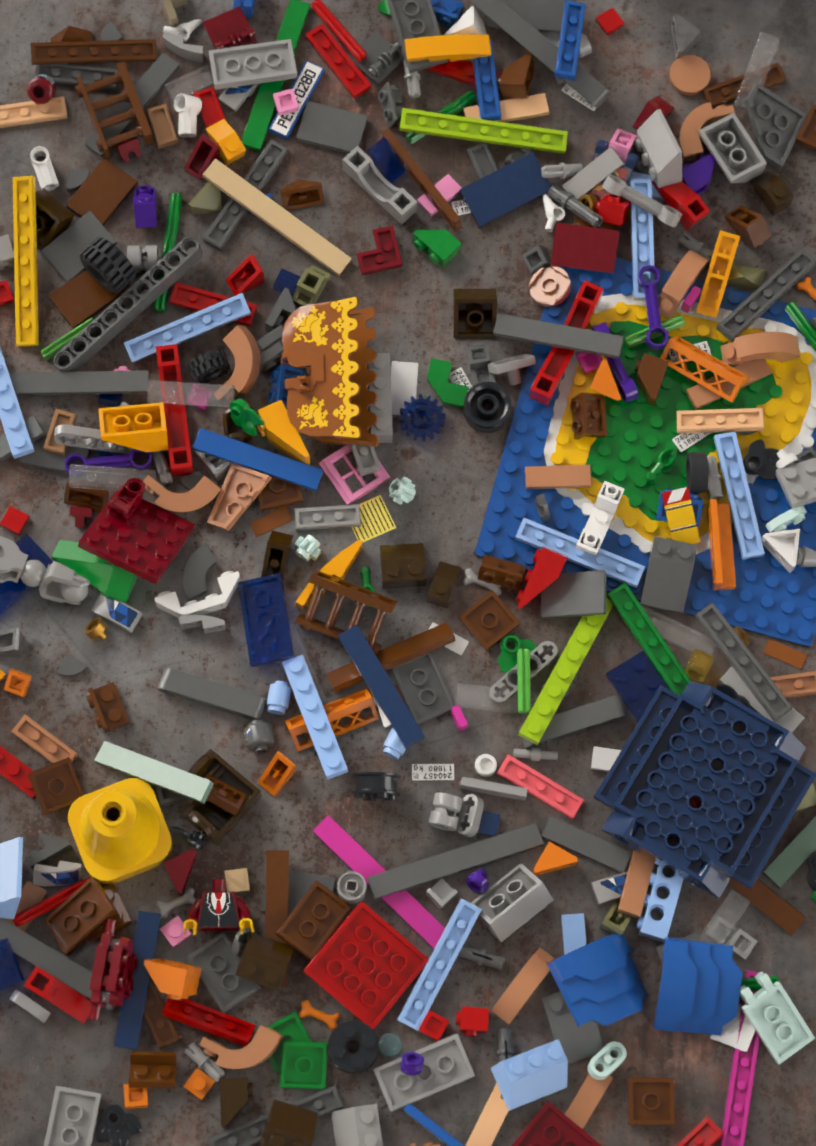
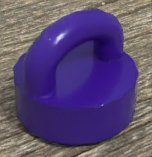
(478, 881)
(412, 1063)

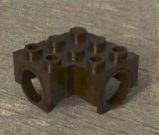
(210, 818)

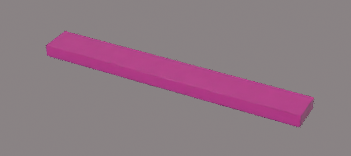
(361, 862)
(740, 1087)

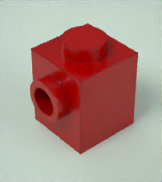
(614, 209)
(472, 1020)

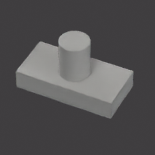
(512, 367)

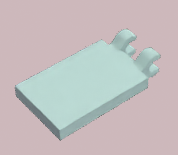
(775, 1019)

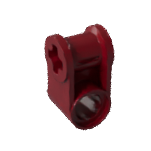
(128, 497)

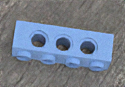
(659, 929)

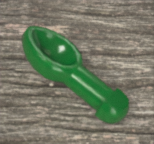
(665, 459)
(366, 581)

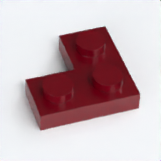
(385, 256)

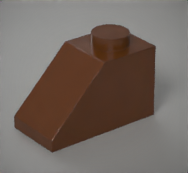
(517, 78)
(748, 225)
(650, 376)

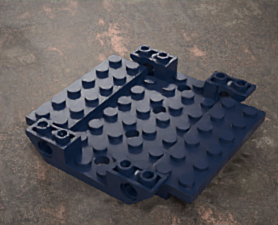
(741, 805)

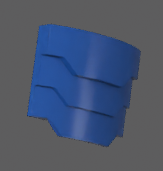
(600, 981)
(697, 987)

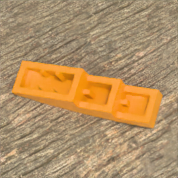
(448, 47)
(718, 274)
(336, 567)

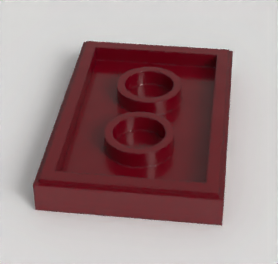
(584, 247)

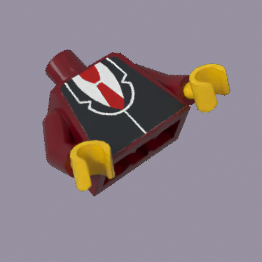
(218, 911)

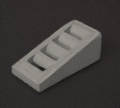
(218, 469)

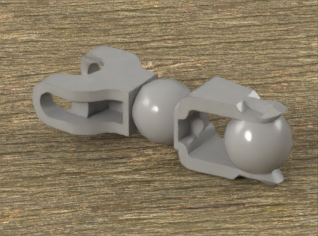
(34, 573)

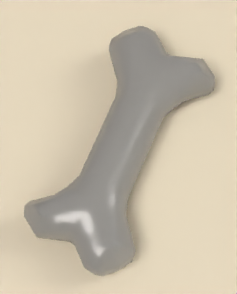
(471, 577)
(187, 897)

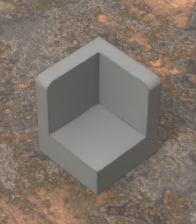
(441, 894)

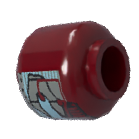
(41, 89)

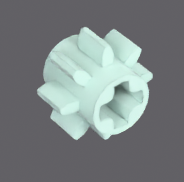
(402, 490)
(307, 548)

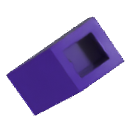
(699, 173)
(145, 206)

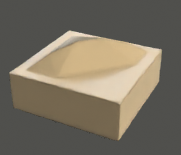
(237, 880)

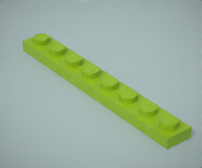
(483, 131)
(562, 676)

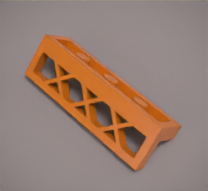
(709, 362)
(721, 546)
(335, 711)

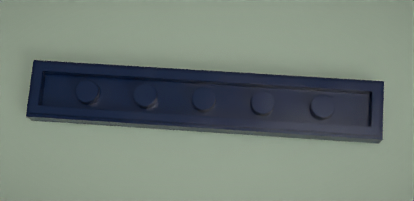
(381, 686)
(133, 1008)

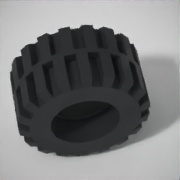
(107, 265)

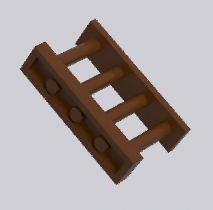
(127, 95)
(342, 590)

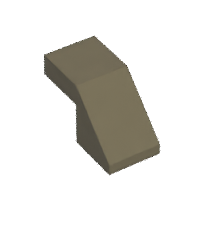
(169, 11)

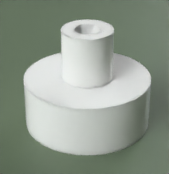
(786, 459)

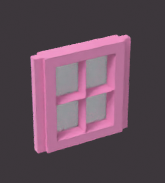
(345, 476)

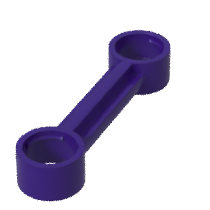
(652, 307)
(625, 384)
(118, 461)

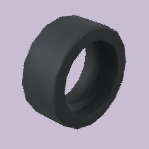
(697, 472)

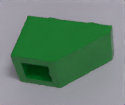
(438, 244)

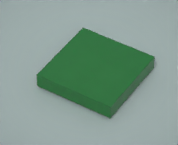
(292, 1030)
(303, 1064)

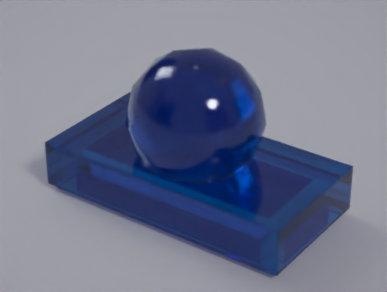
(386, 160)

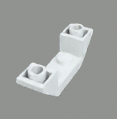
(600, 518)
(227, 582)

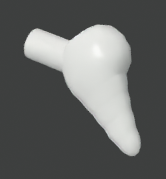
(183, 29)
(553, 213)

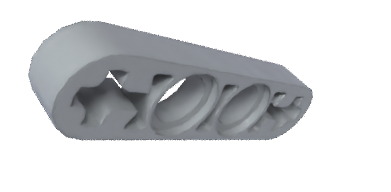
(71, 436)
(507, 694)

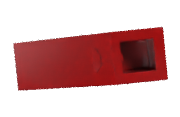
(685, 201)
(546, 570)
(59, 994)

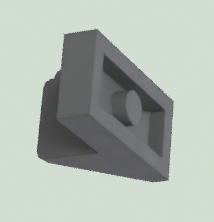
(282, 308)
(54, 847)

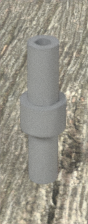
(535, 754)

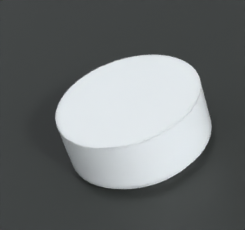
(485, 765)

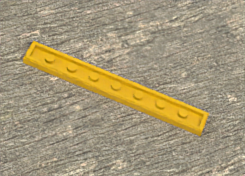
(25, 261)

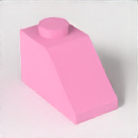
(622, 143)

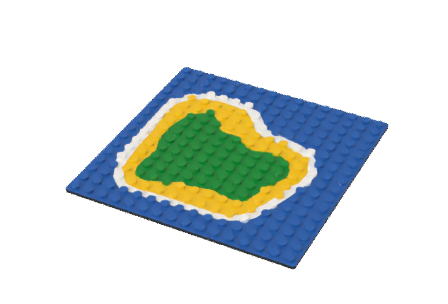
(766, 594)

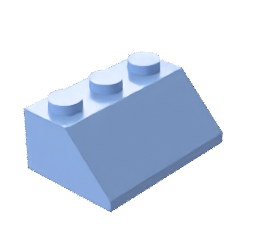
(10, 877)
(532, 1074)

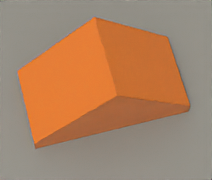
(605, 383)
(277, 774)
(554, 859)

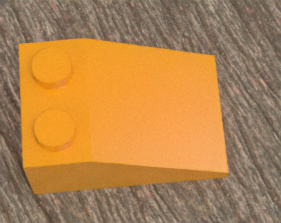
(135, 426)
(281, 432)

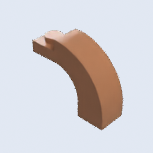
(700, 117)
(680, 282)
(761, 345)
(246, 359)
(186, 501)
(523, 986)
(256, 1052)

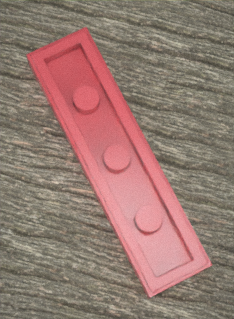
(540, 786)

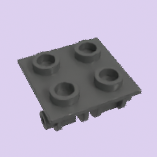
(381, 57)

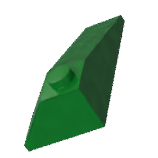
(103, 575)

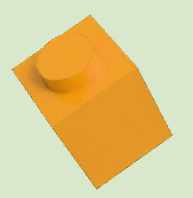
(228, 140)

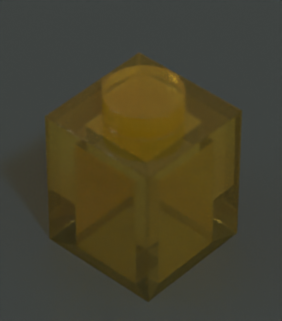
(699, 664)

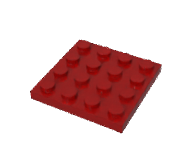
(366, 965)

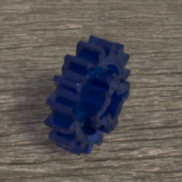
(420, 408)

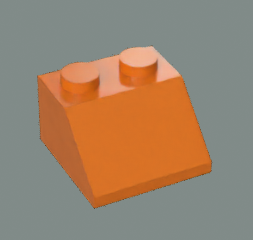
(173, 977)

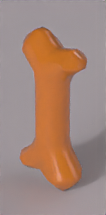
(807, 287)
(308, 1010)

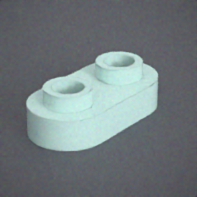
(793, 515)
(606, 1061)

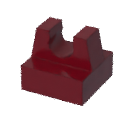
(128, 146)
(81, 515)

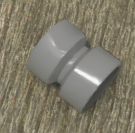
(136, 253)
(445, 811)
(351, 887)

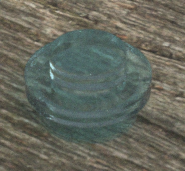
(390, 1044)

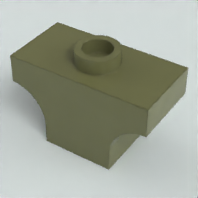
(310, 286)

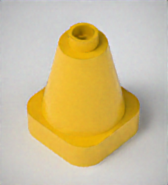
(129, 844)

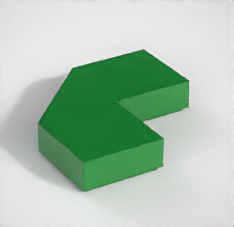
(447, 392)

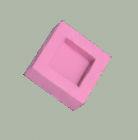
(286, 102)
(174, 932)

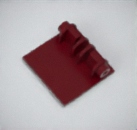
(230, 29)

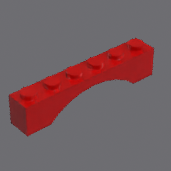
(559, 358)
(175, 414)

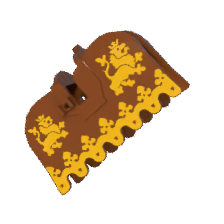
(333, 348)

